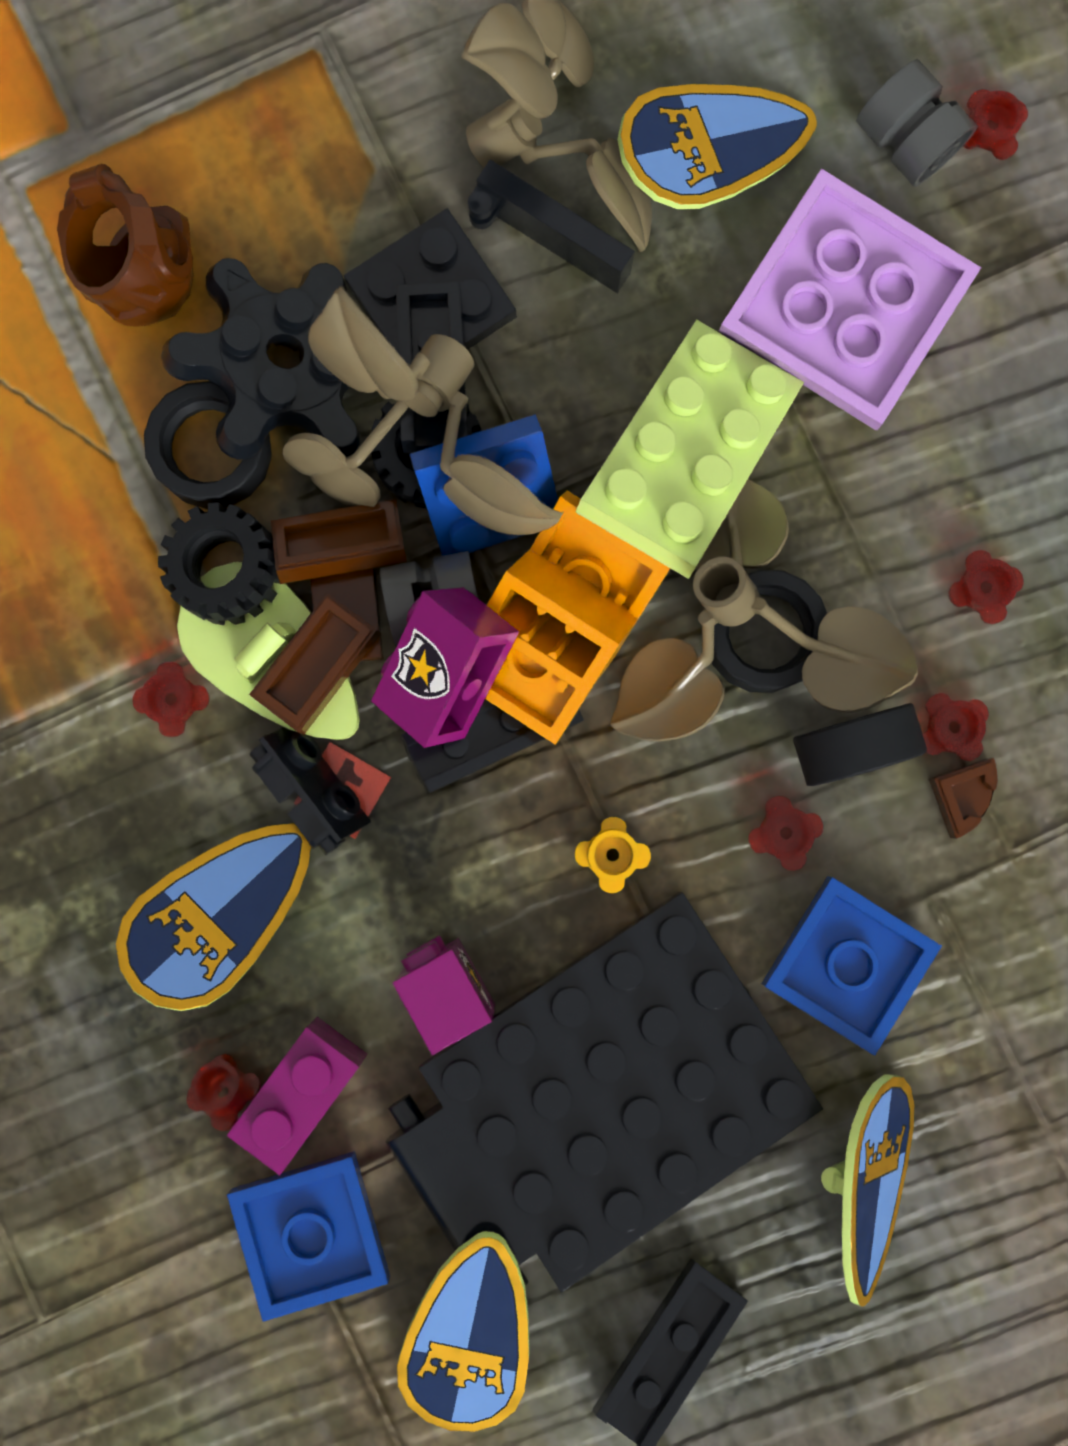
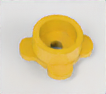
(612, 873)

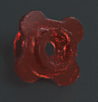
(1006, 112)
(1004, 583)
(152, 699)
(969, 716)
(803, 828)
(211, 1080)

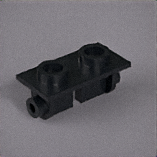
(328, 807)

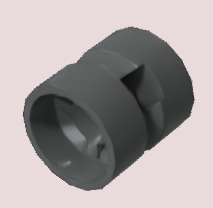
(916, 122)
(406, 580)

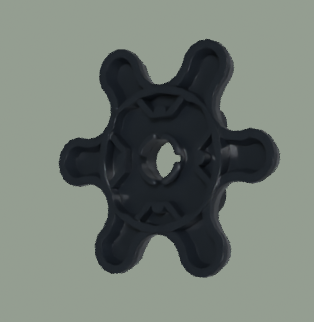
(237, 360)

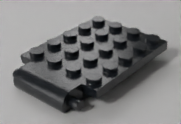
(601, 1100)

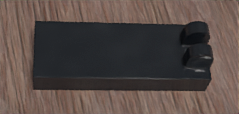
(549, 224)
(422, 312)
(489, 740)
(669, 1355)

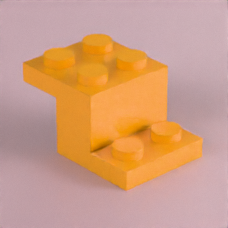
(573, 610)

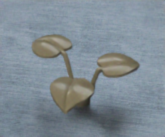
(513, 53)
(368, 363)
(852, 663)

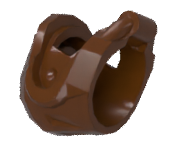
(148, 262)

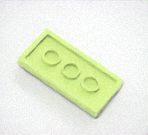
(690, 449)

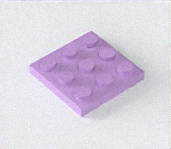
(849, 299)

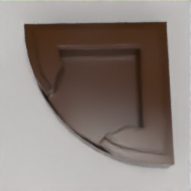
(965, 795)

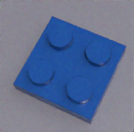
(514, 447)
(851, 965)
(308, 1236)

